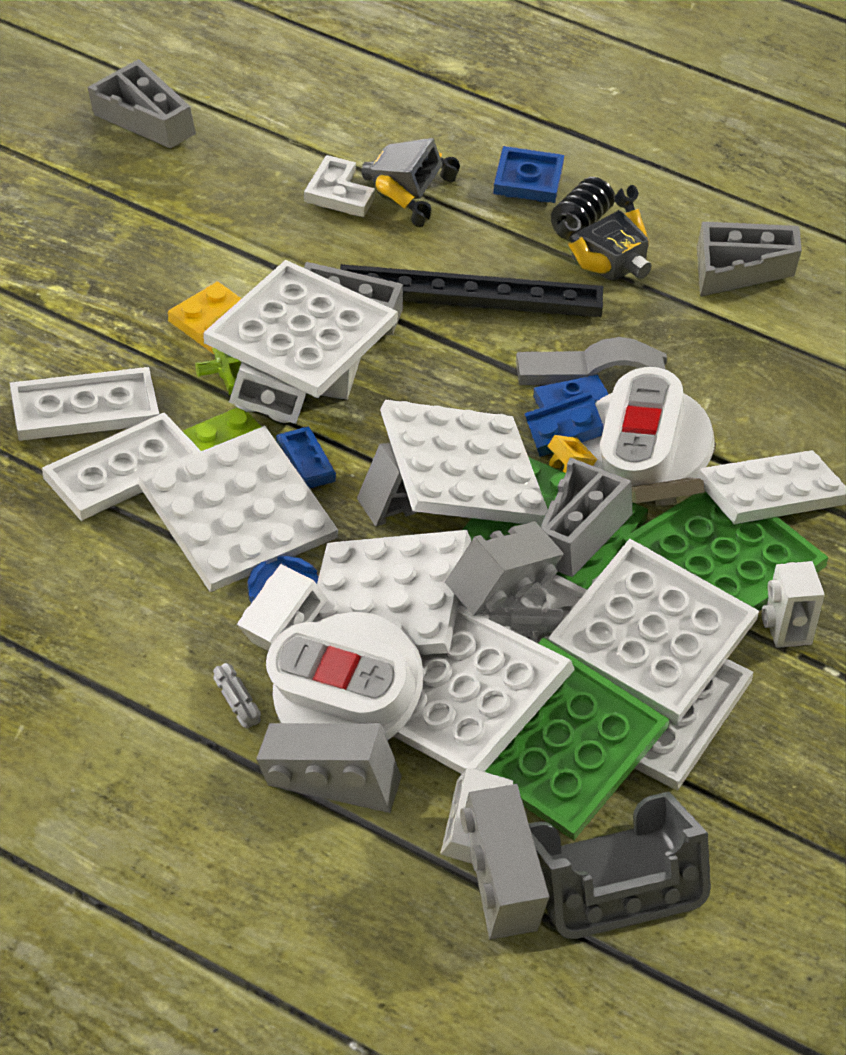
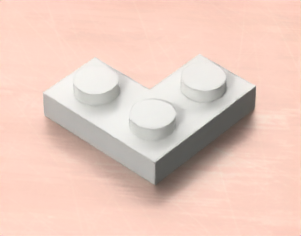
(333, 188)

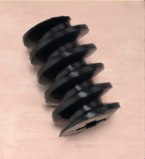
(586, 201)

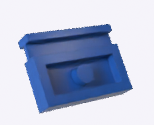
(569, 418)

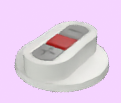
(651, 429)
(346, 672)

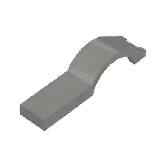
(556, 367)

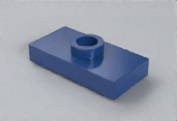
(563, 390)
(307, 456)

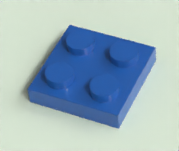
(528, 174)

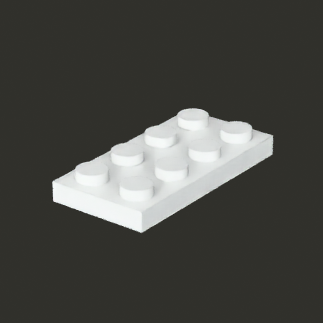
(83, 403)
(111, 468)
(773, 486)

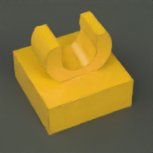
(567, 447)

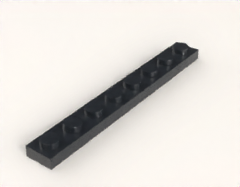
(491, 291)

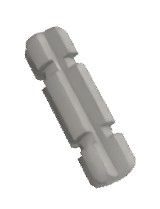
(527, 618)
(236, 695)

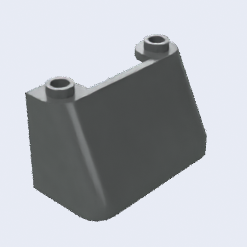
(626, 874)

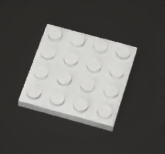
(301, 328)
(463, 463)
(237, 507)
(398, 581)
(654, 629)
(481, 693)

